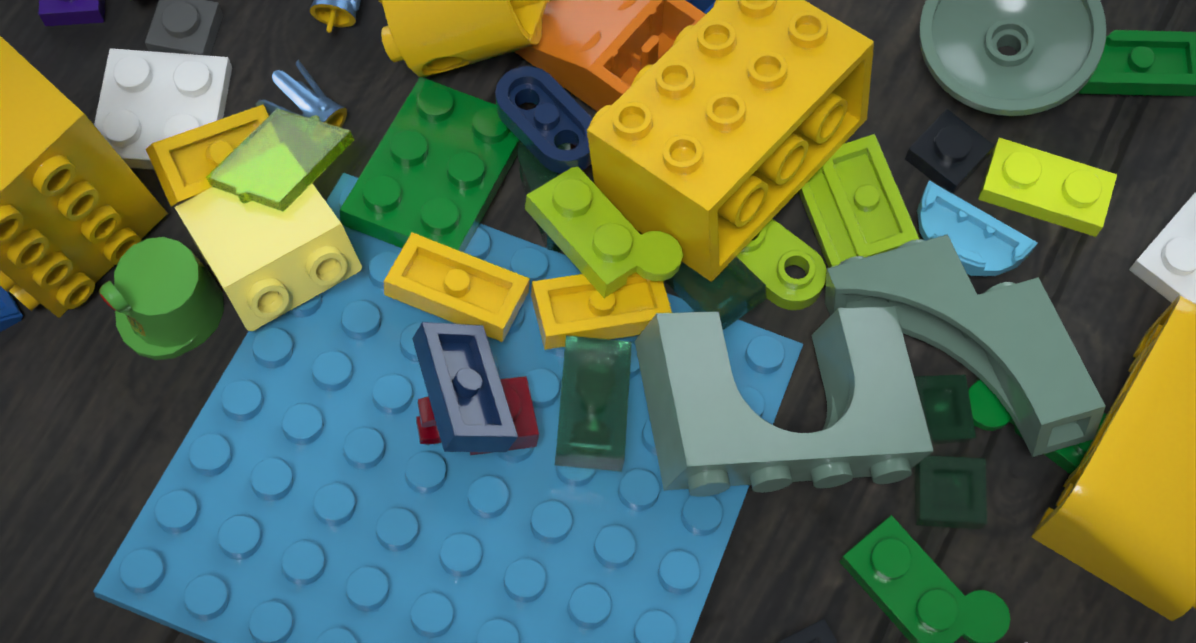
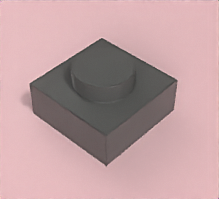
(184, 27)

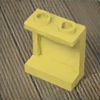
(269, 256)

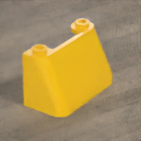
(1134, 493)

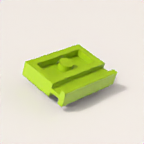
(856, 204)

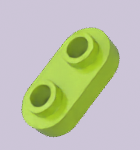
(772, 253)

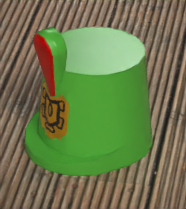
(163, 299)

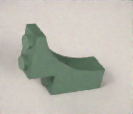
(1001, 336)

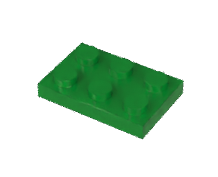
(433, 170)

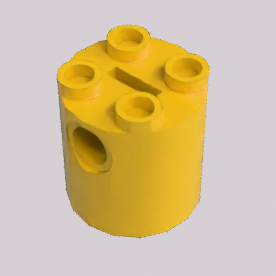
(457, 33)

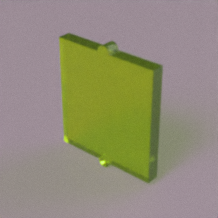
(280, 159)

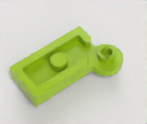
(598, 235)

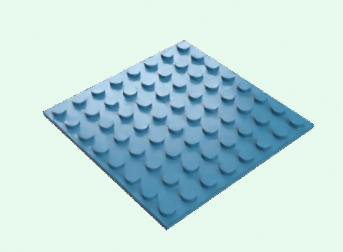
(328, 522)

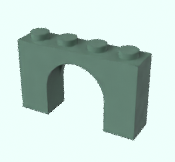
(716, 441)

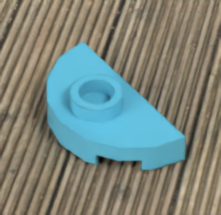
(979, 239)

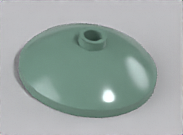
(1055, 45)

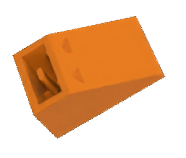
(604, 44)

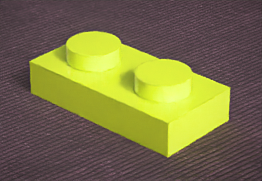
(1047, 187)

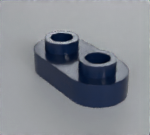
(551, 123)

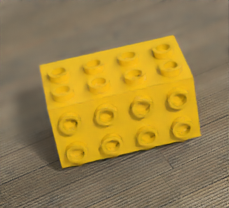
(731, 124)
(63, 194)

